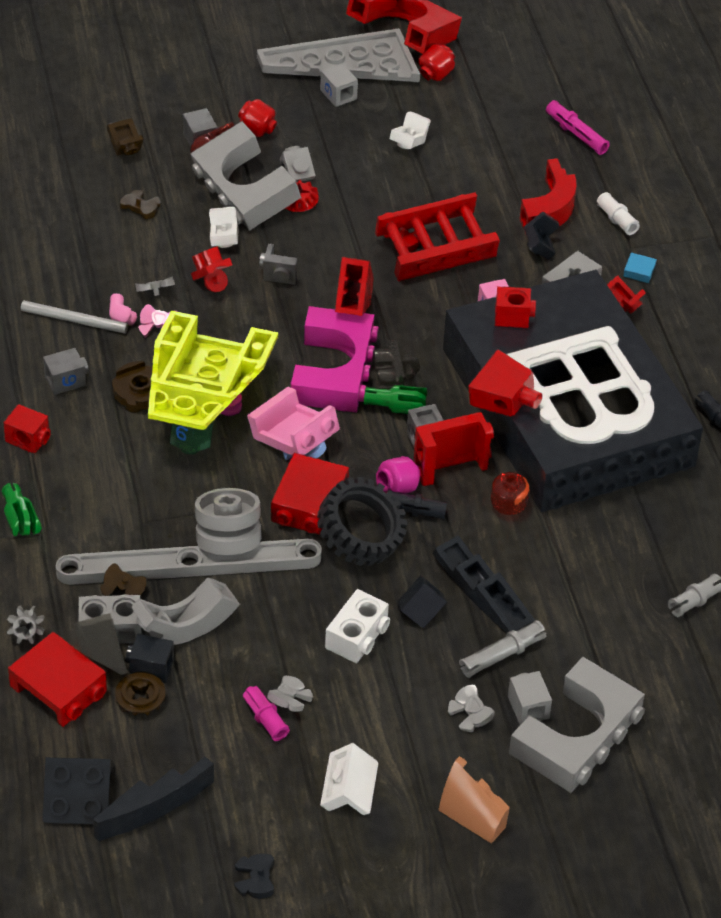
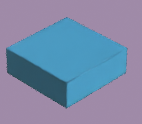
(639, 268)

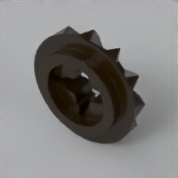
(140, 683)

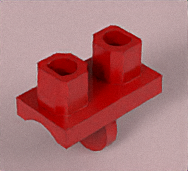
(210, 264)

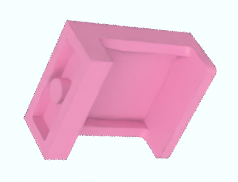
(290, 425)

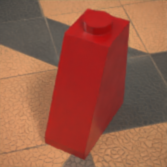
(354, 286)

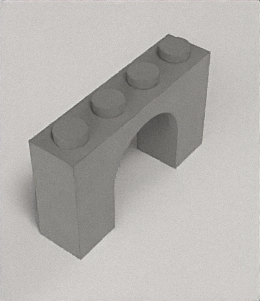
(253, 201)
(571, 759)

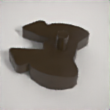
(136, 204)
(115, 577)

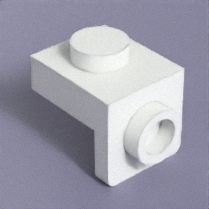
(412, 132)
(223, 227)

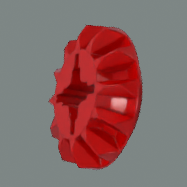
(309, 198)

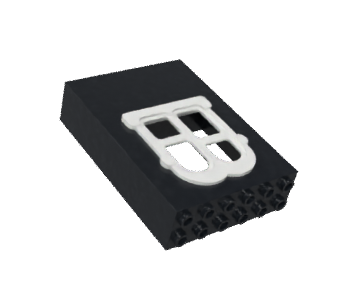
(572, 331)

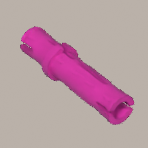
(570, 121)

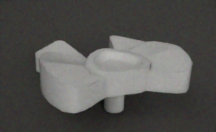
(155, 285)
(287, 691)
(468, 700)

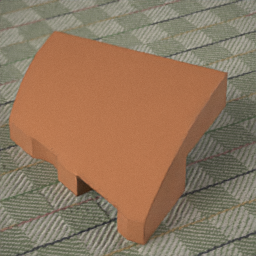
(473, 803)

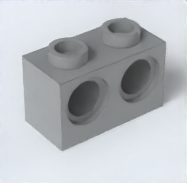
(120, 608)

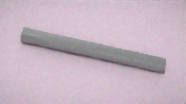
(75, 317)

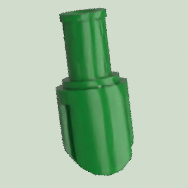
(398, 399)
(20, 512)

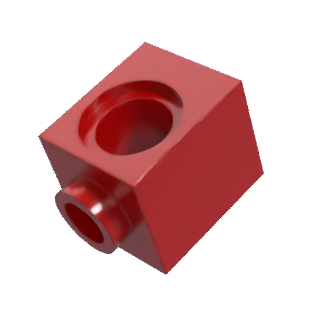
(514, 307)
(27, 429)

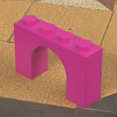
(342, 385)

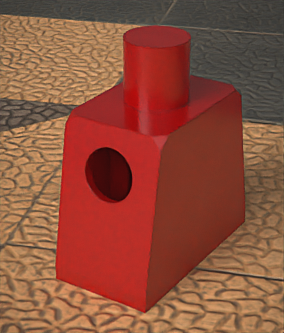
(504, 386)

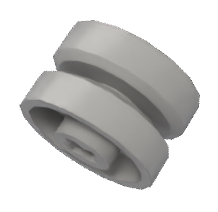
(228, 521)

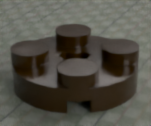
(125, 387)

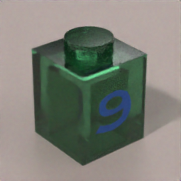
(191, 439)

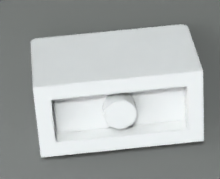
(349, 779)

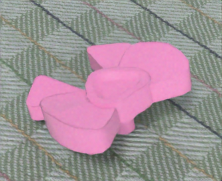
(151, 317)

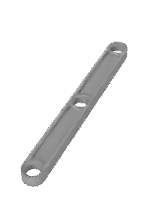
(168, 563)

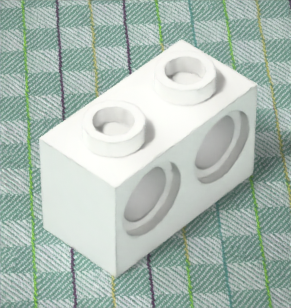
(357, 626)

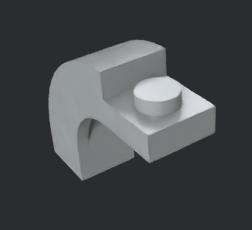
(189, 618)

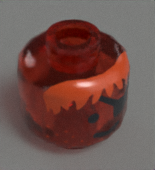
(510, 493)

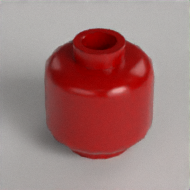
(437, 62)
(258, 117)

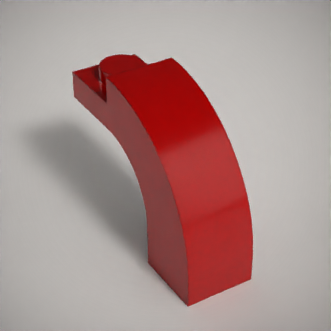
(558, 202)

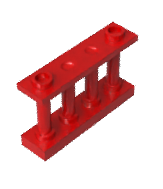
(441, 257)

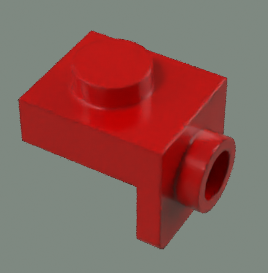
(625, 295)

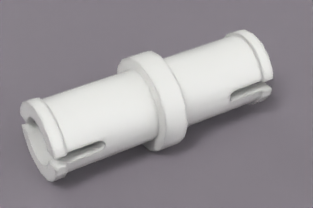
(618, 213)

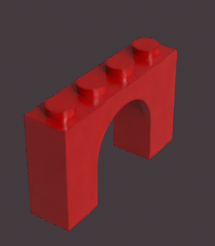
(427, 24)

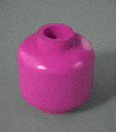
(398, 475)

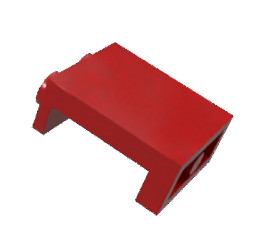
(451, 444)
(303, 490)
(59, 677)

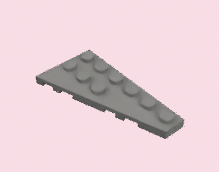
(366, 56)

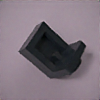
(538, 234)

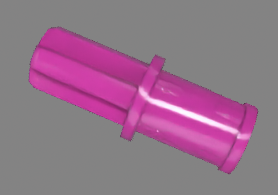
(266, 713)

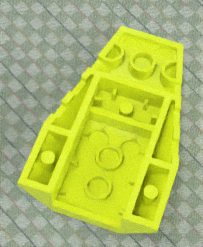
(199, 373)

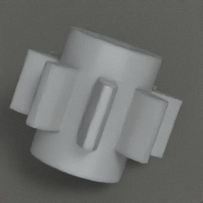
(23, 632)

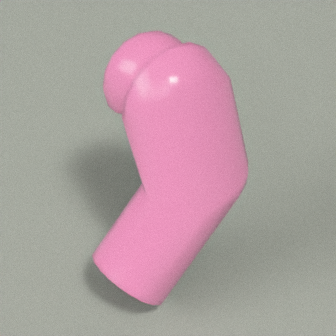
(119, 311)

